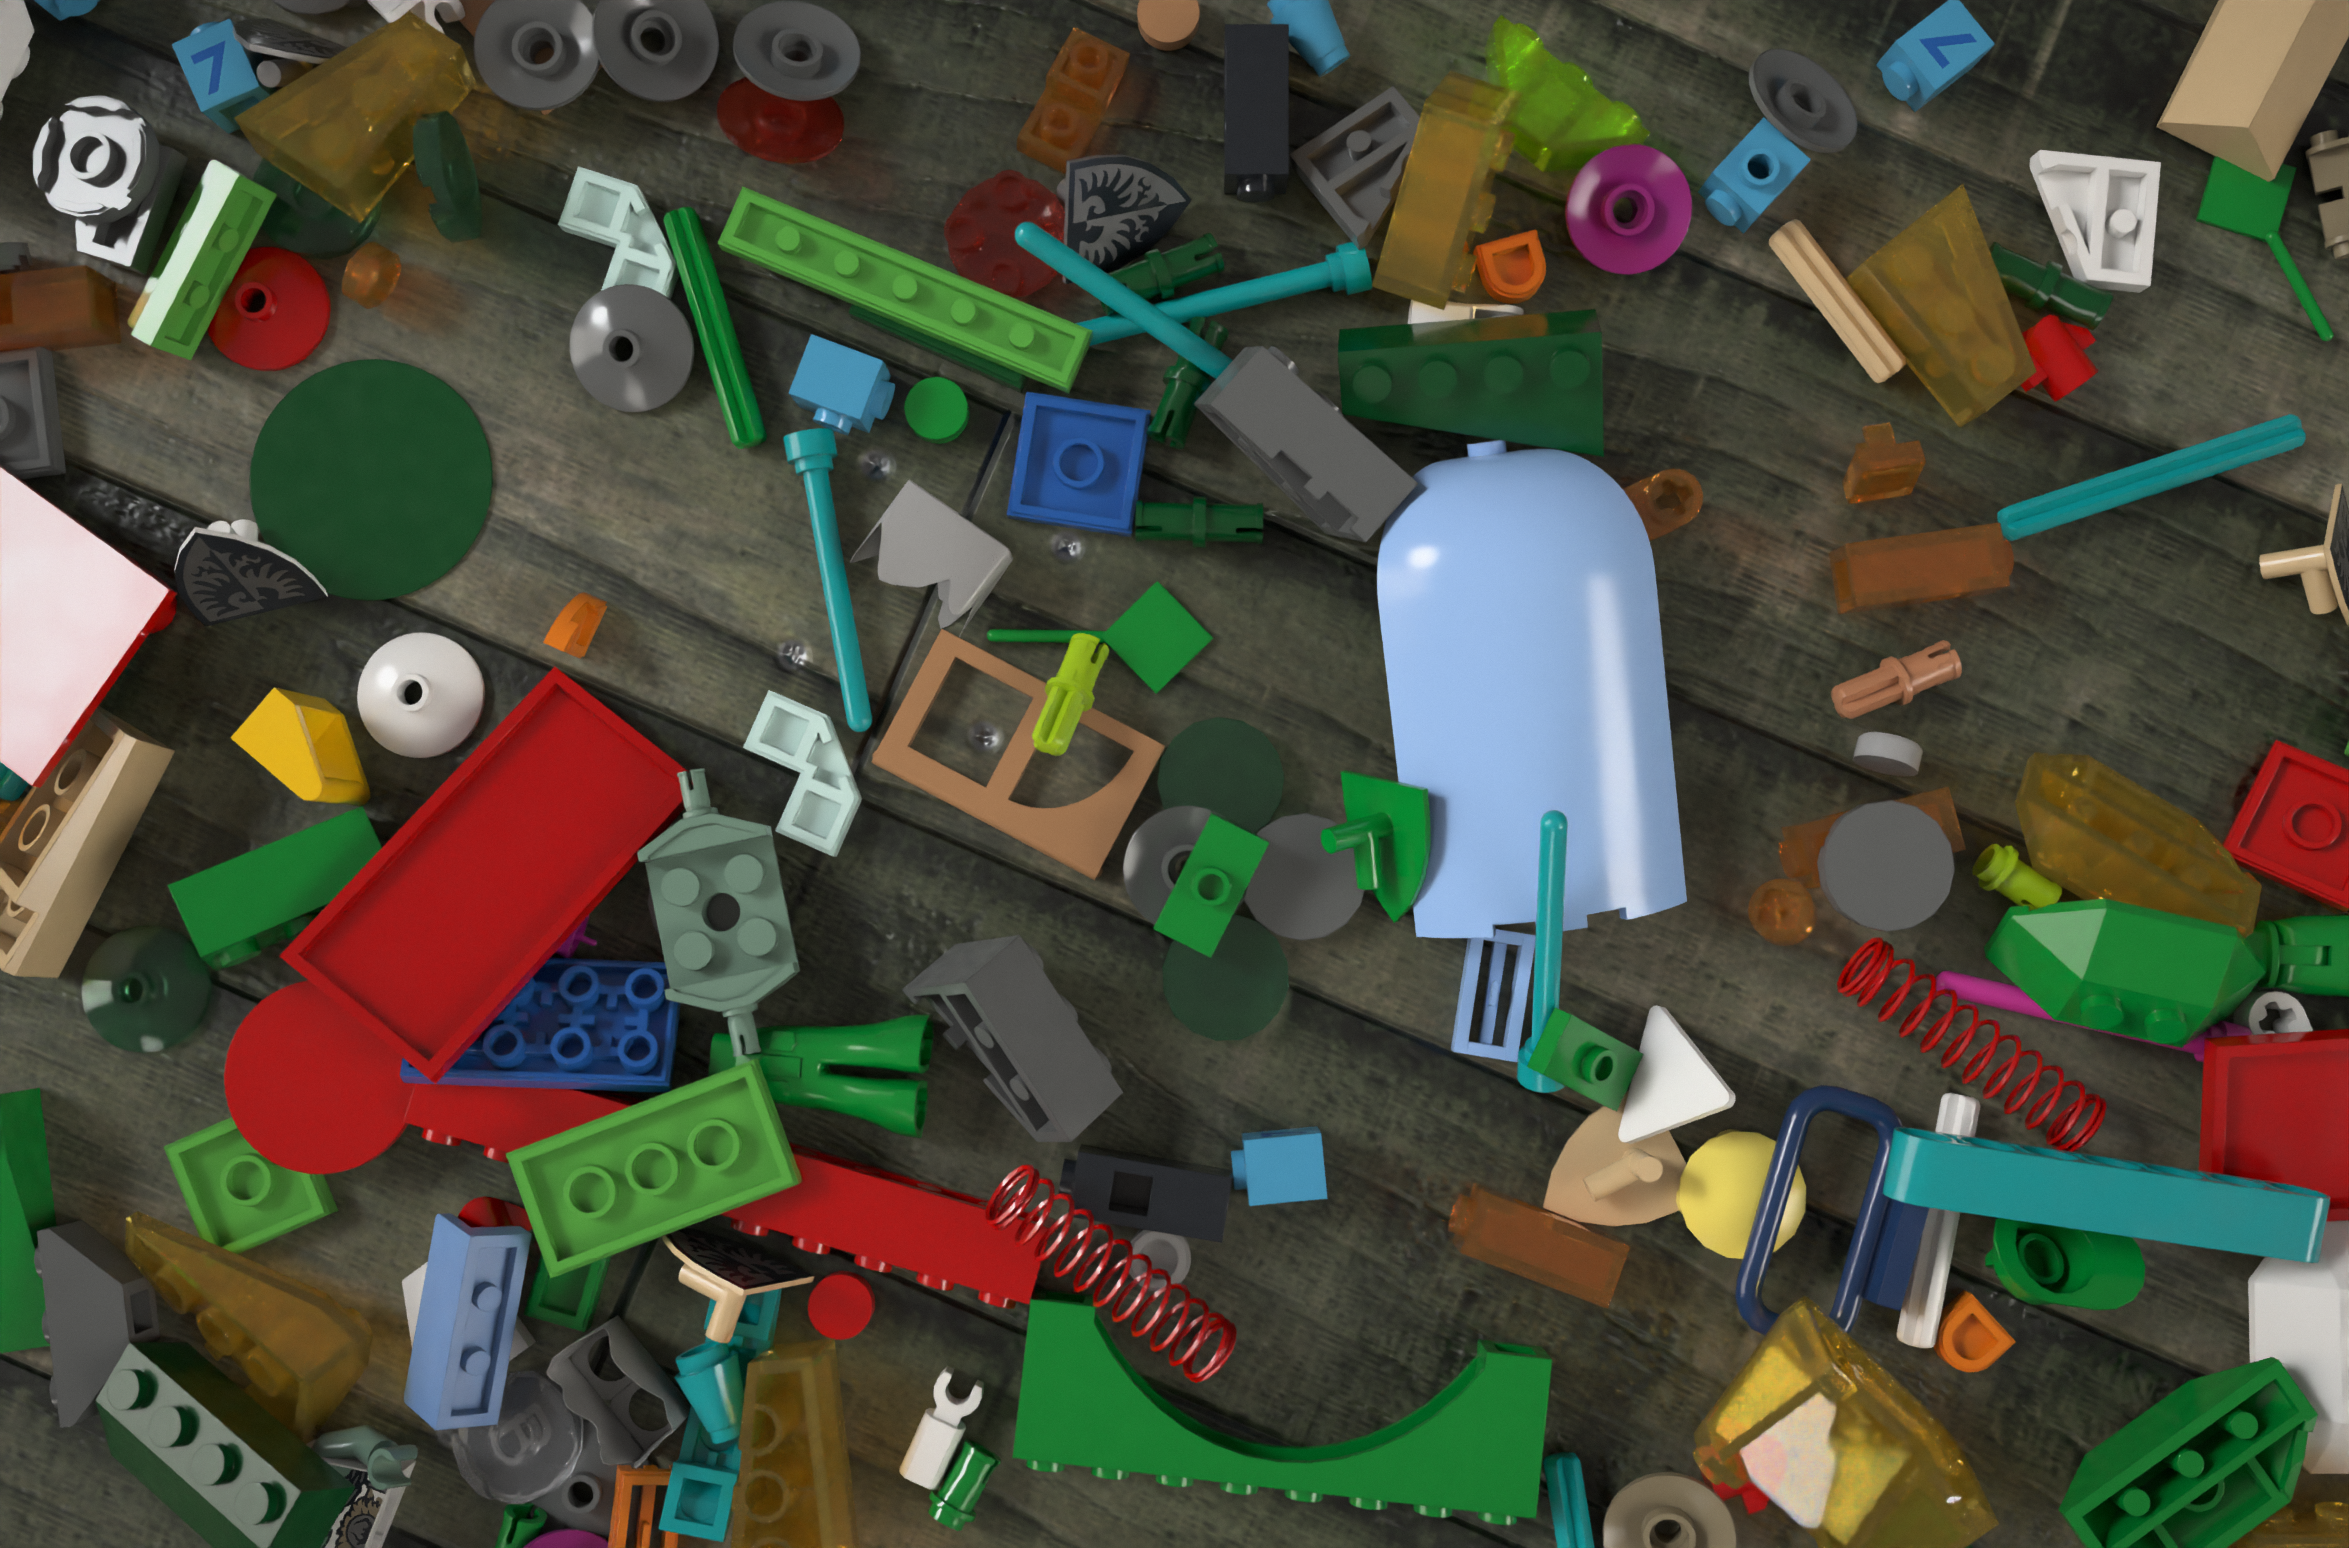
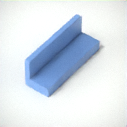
(466, 1323)

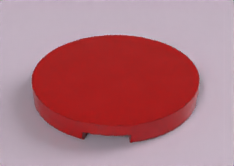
(313, 1084)

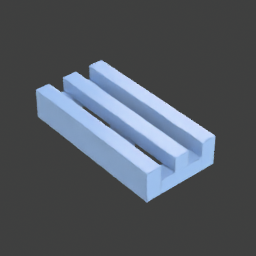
(1517, 1001)

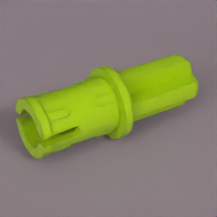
(1069, 694)

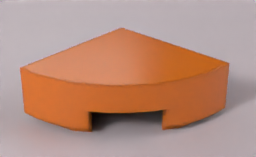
(576, 625)

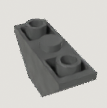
(91, 1313)

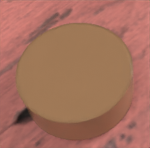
(1168, 23)

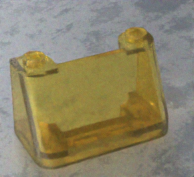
(1840, 1443)

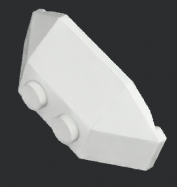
(2304, 1322)

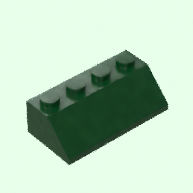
(216, 1452)

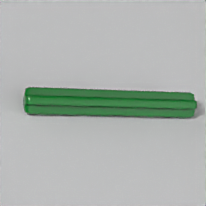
(715, 328)

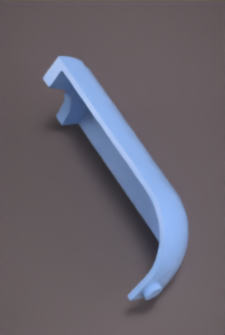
(1528, 688)

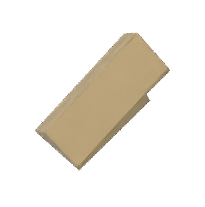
(2256, 78)
(70, 840)

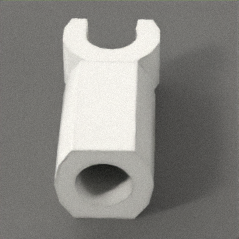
(939, 1434)

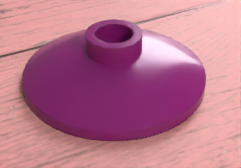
(1659, 205)

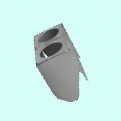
(930, 543)
(614, 1422)

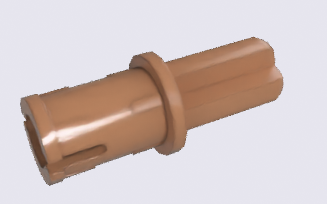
(1897, 680)

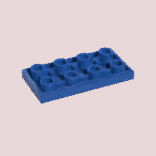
(576, 1029)

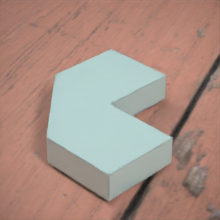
(620, 217)
(826, 790)

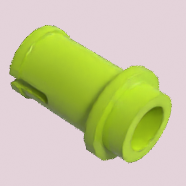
(2003, 871)

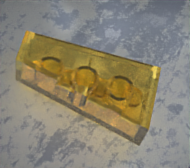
(794, 1453)

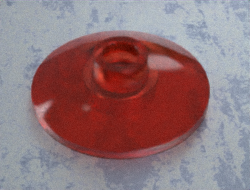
(778, 126)

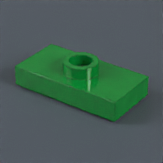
(1211, 884)
(1585, 1059)

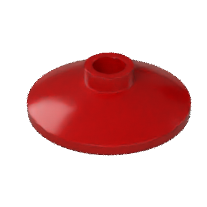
(289, 322)

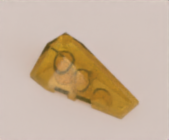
(279, 1331)

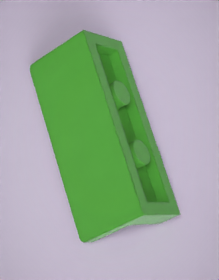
(200, 260)

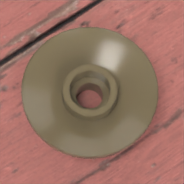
(1668, 1496)

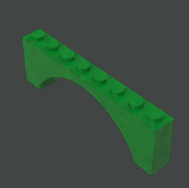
(1462, 1450)

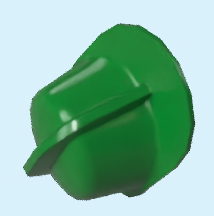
(2065, 1265)

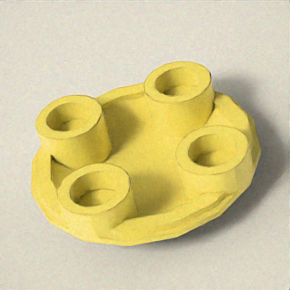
(1724, 1188)

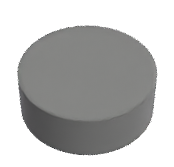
(1888, 754)
(1165, 1252)

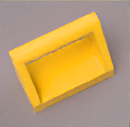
(305, 747)

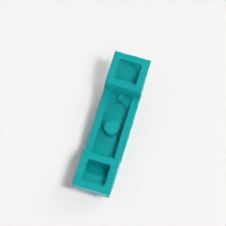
(705, 1473)

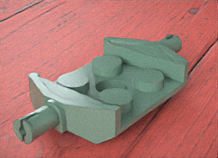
(685, 871)

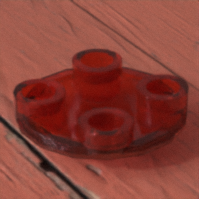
(984, 228)

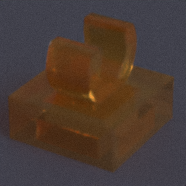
(1882, 467)

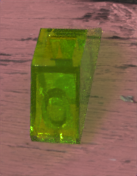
(1560, 113)

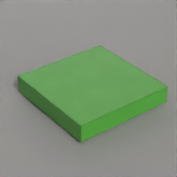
(239, 1194)

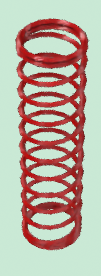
(2062, 1124)
(1018, 1204)

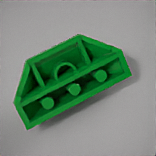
(2126, 967)
(2195, 1464)

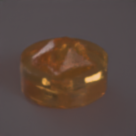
(371, 275)
(1782, 912)

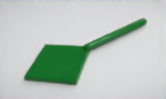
(2254, 209)
(1151, 637)

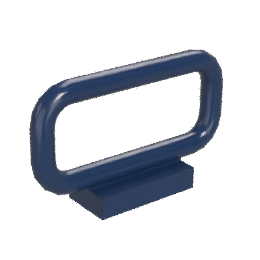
(1885, 1230)

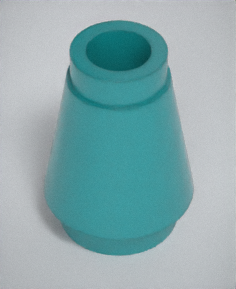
(713, 1387)

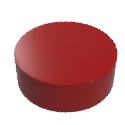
(841, 1305)

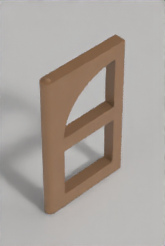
(1070, 834)

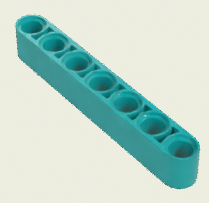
(2105, 1195)

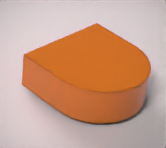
(1512, 267)
(1970, 1335)

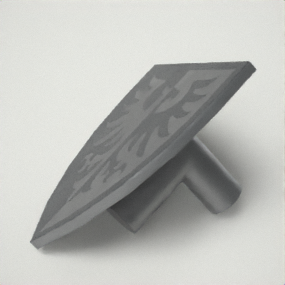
(286, 42)

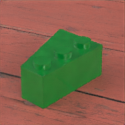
(273, 889)

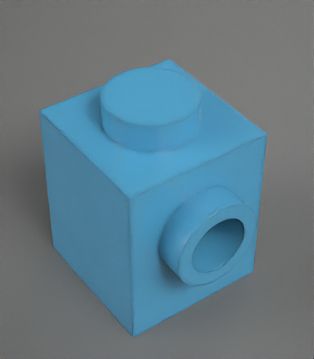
(1752, 176)
(841, 386)

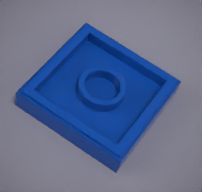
(1078, 464)

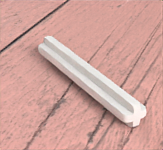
(1931, 1267)

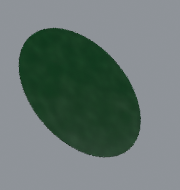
(371, 478)

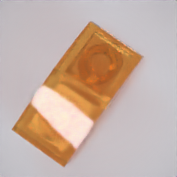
(1073, 100)

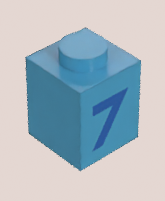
(1934, 54)
(221, 73)
(1280, 1166)

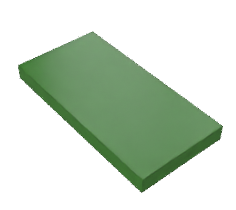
(654, 1168)

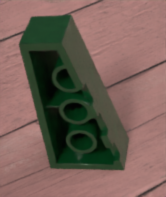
(1482, 377)

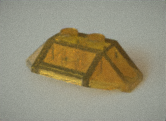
(2127, 844)

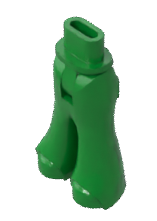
(2304, 954)
(798, 1072)

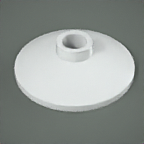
(449, 701)

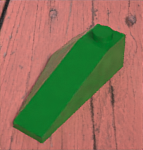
(24, 1210)

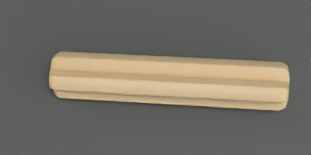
(1837, 301)

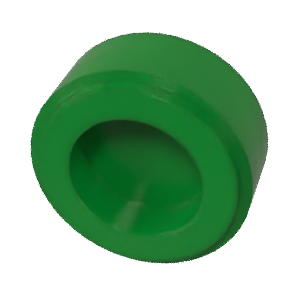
(936, 410)

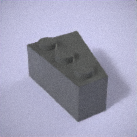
(1305, 444)
(1022, 1032)

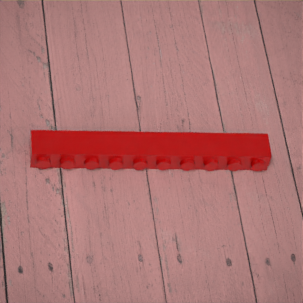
(837, 1204)

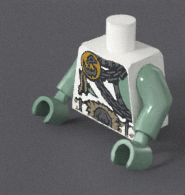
(380, 1476)

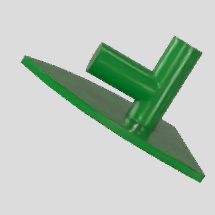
(1388, 836)

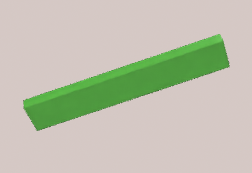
(905, 289)

